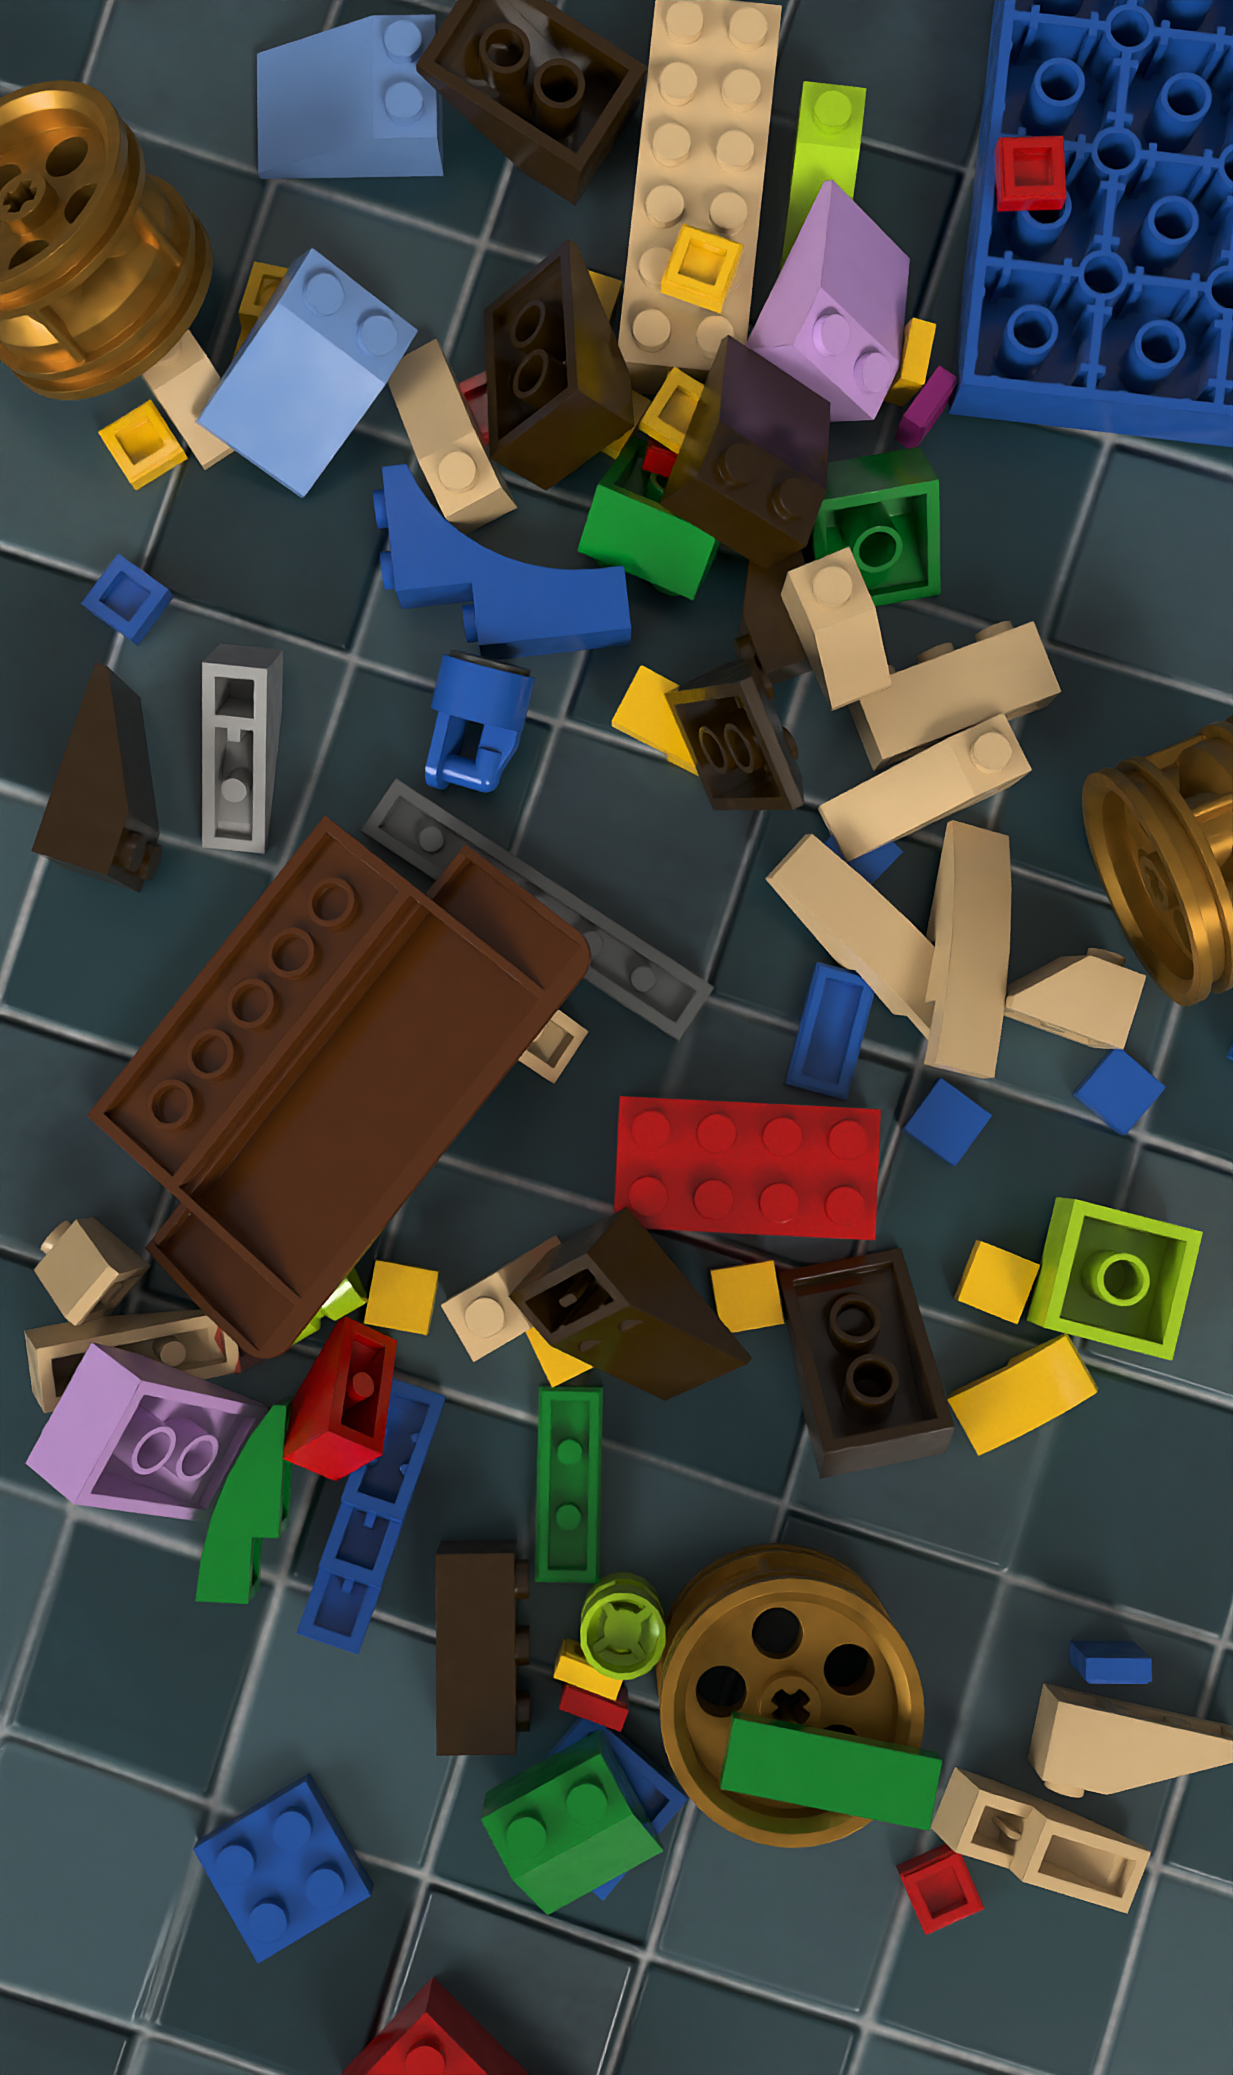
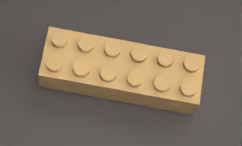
(698, 168)

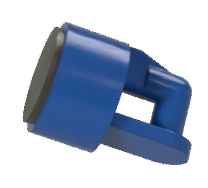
(484, 693)

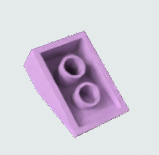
(838, 308)
(143, 1437)

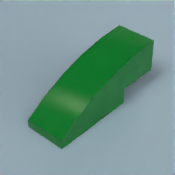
(249, 1508)

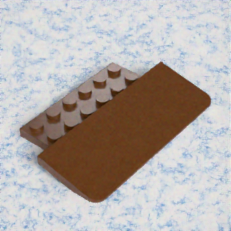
(330, 1070)

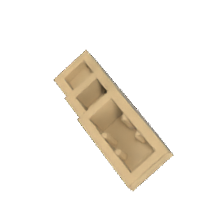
(858, 927)
(971, 950)

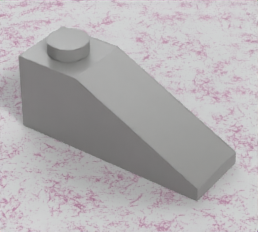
(239, 745)

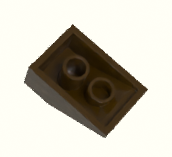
(536, 86)
(553, 372)
(752, 458)
(738, 739)
(103, 797)
(864, 1363)

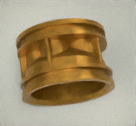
(92, 249)
(1167, 858)
(713, 1627)

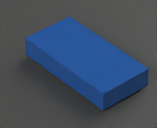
(830, 1032)

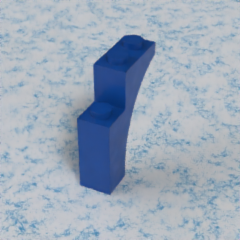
(516, 604)

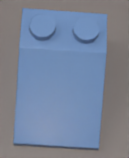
(350, 103)
(306, 372)

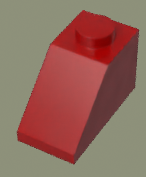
(342, 1403)

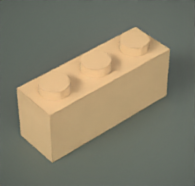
(955, 691)

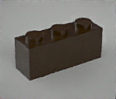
(480, 1647)

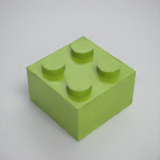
(1114, 1277)

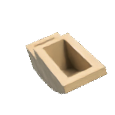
(1039, 1841)

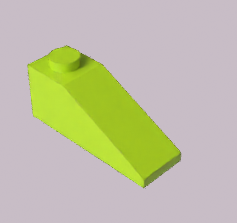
(823, 149)

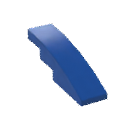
(371, 1523)

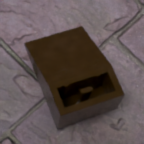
(627, 1310)

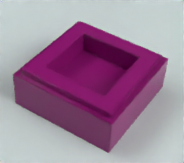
(926, 408)

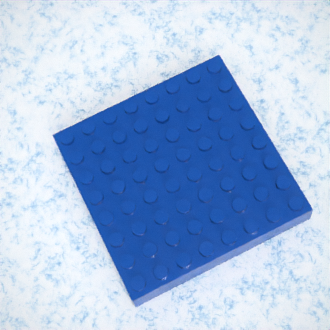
(1126, 292)

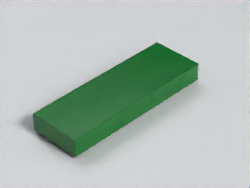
(569, 1483)
(830, 1770)

